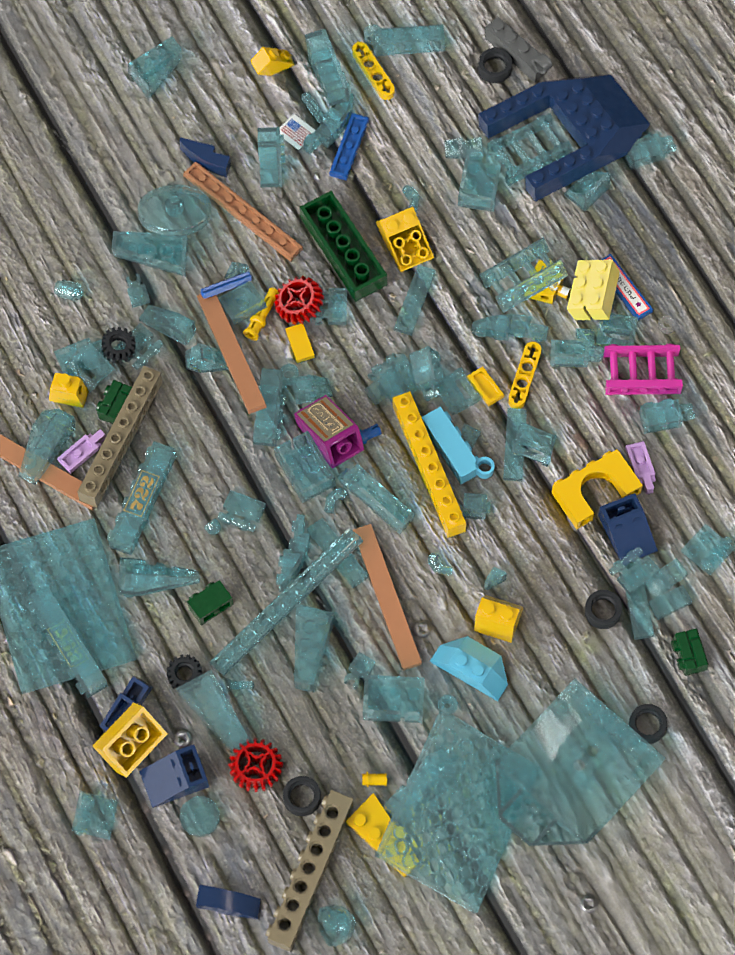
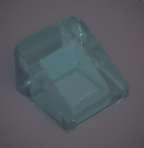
(494, 578)

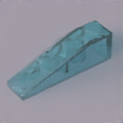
(44, 443)
(143, 579)

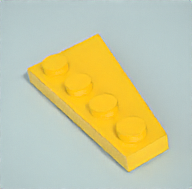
(370, 823)

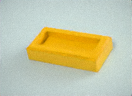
(299, 343)
(485, 386)

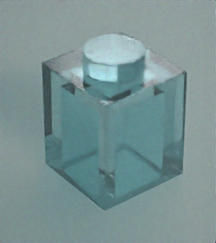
(475, 506)

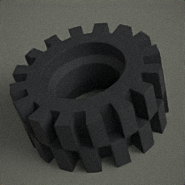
(116, 335)
(179, 663)

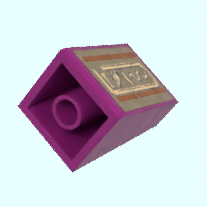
(331, 430)

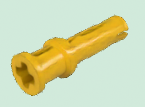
(258, 321)

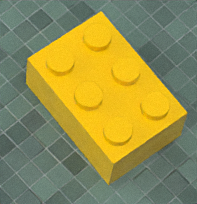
(130, 739)

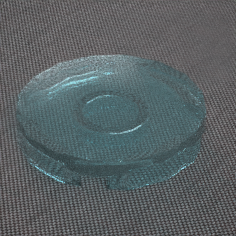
(199, 816)

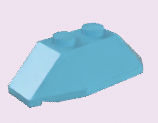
(473, 665)

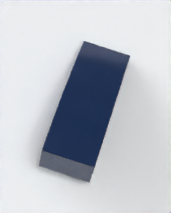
(206, 156)
(135, 692)
(228, 902)

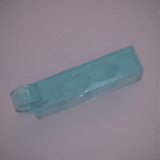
(405, 39)
(267, 420)
(377, 498)

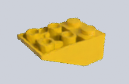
(405, 239)

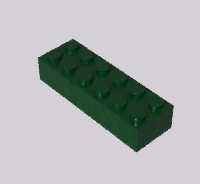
(343, 246)

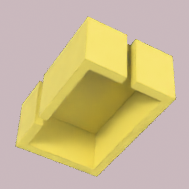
(593, 289)

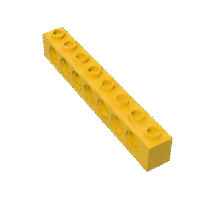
(429, 464)

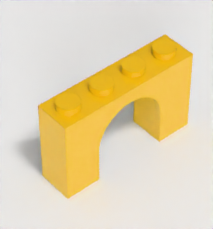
(611, 468)

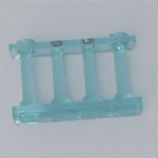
(529, 165)
(529, 287)

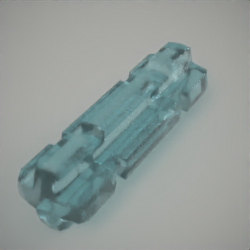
(313, 107)

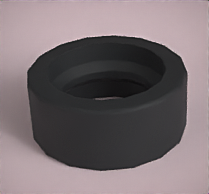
(495, 53)
(603, 623)
(652, 709)
(300, 811)

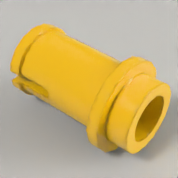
(370, 779)

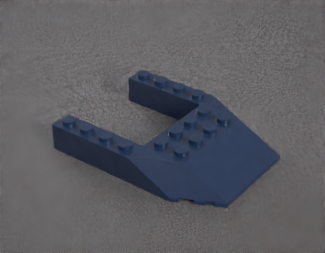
(591, 110)

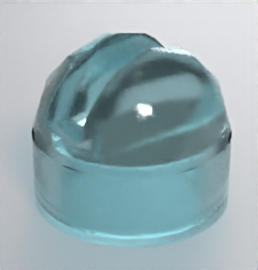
(213, 527)

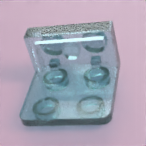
(394, 375)

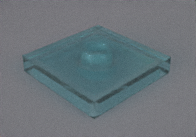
(242, 302)

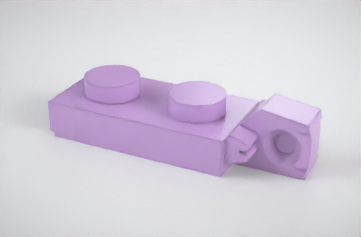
(81, 451)
(641, 465)

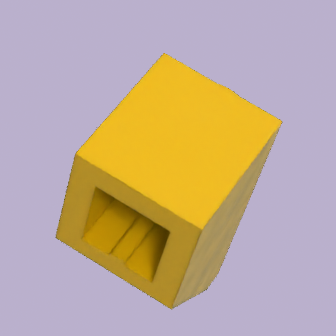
(271, 61)

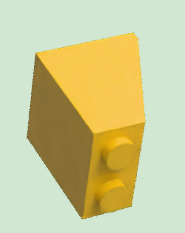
(497, 618)

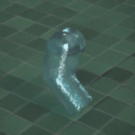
(412, 195)
(332, 497)
(437, 566)

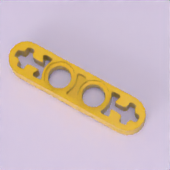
(374, 70)
(521, 374)

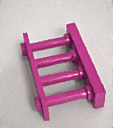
(641, 387)

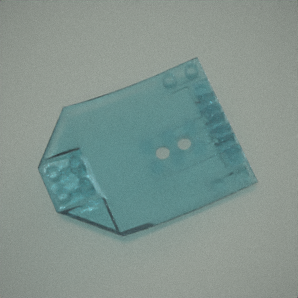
(544, 794)

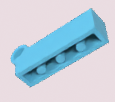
(453, 448)

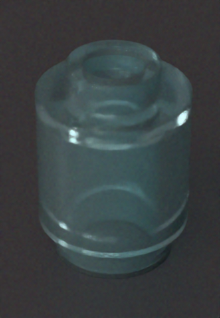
(68, 290)

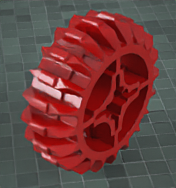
(306, 291)
(269, 753)

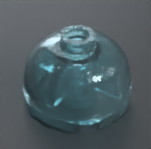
(337, 924)

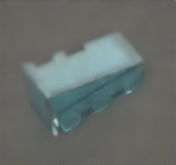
(155, 66)
(271, 156)

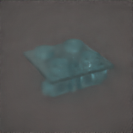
(708, 549)
(94, 816)

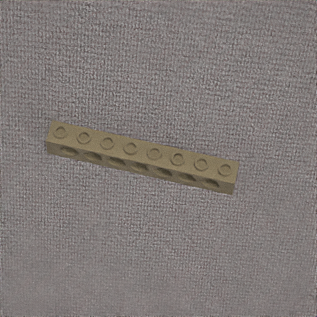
(120, 437)
(286, 938)

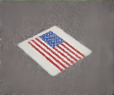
(295, 131)

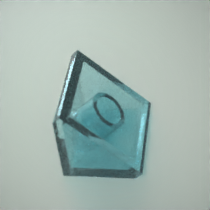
(588, 189)

